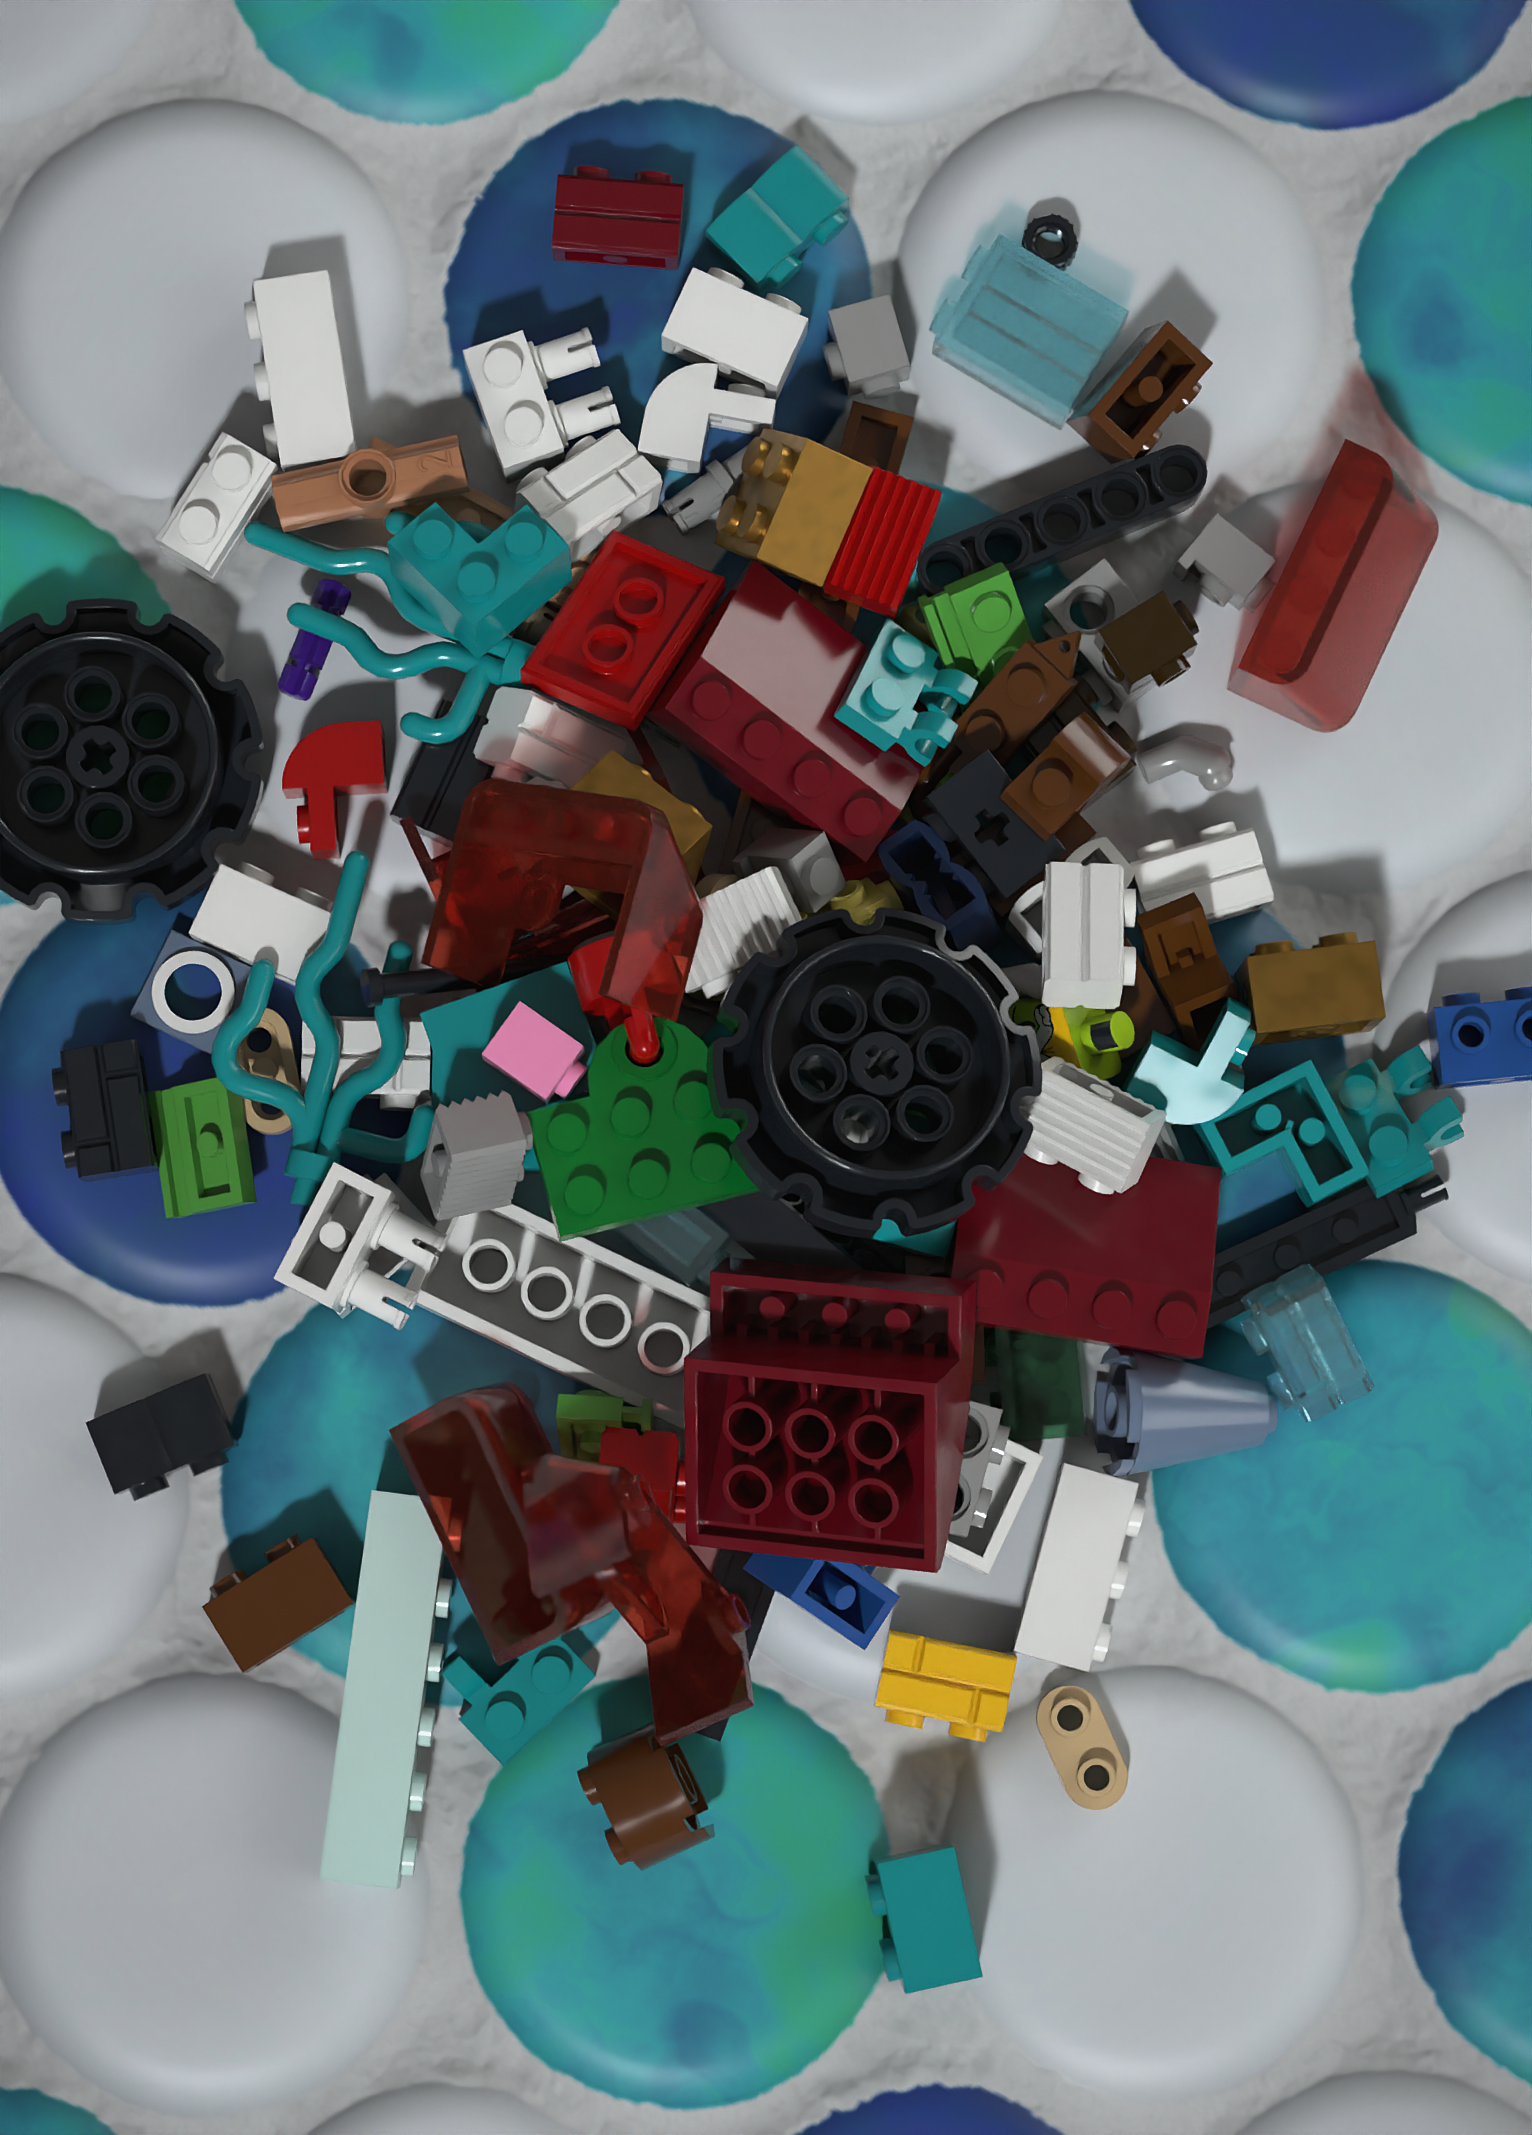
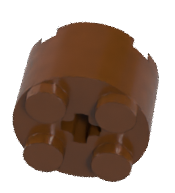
(646, 1796)

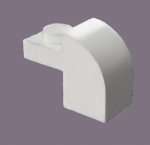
(685, 408)

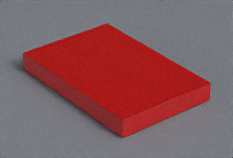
(623, 630)

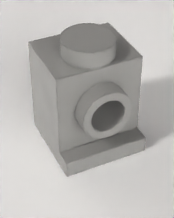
(1227, 566)
(803, 860)

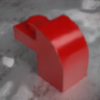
(330, 764)

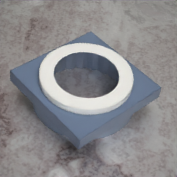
(151, 1003)

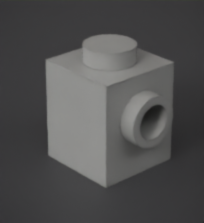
(866, 348)

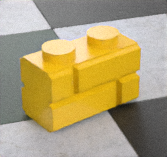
(944, 1683)

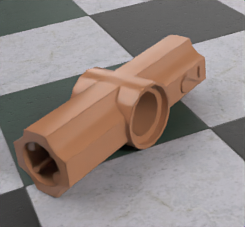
(328, 490)

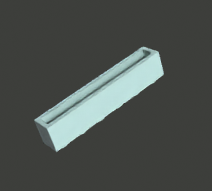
(386, 1696)

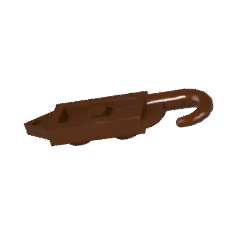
(1005, 712)

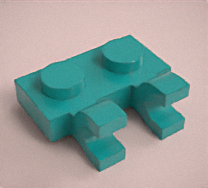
(889, 682)
(1382, 1132)
(521, 1699)

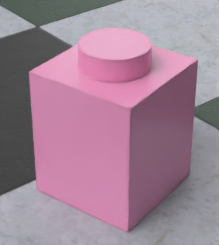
(536, 1055)

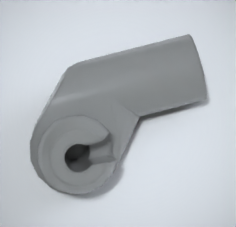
(1190, 755)

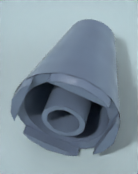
(1174, 1412)

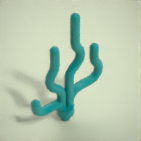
(497, 666)
(318, 1127)

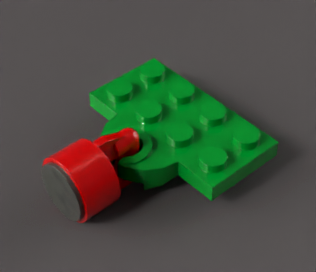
(645, 1130)

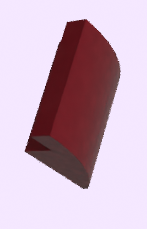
(828, 1413)

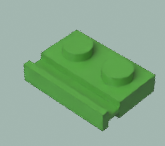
(976, 625)
(201, 1148)
(588, 1414)

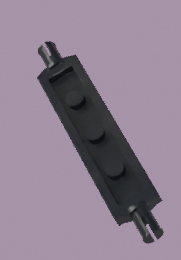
(1323, 1238)

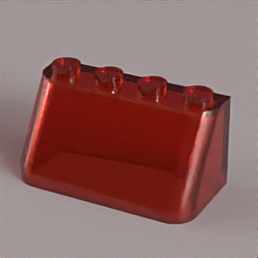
(1339, 594)
(469, 1478)

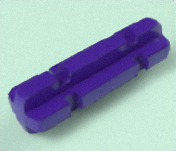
(311, 650)

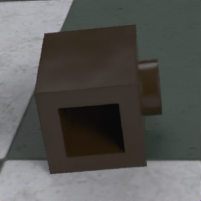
(1149, 643)

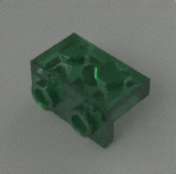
(1038, 1385)

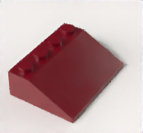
(761, 708)
(1094, 1263)

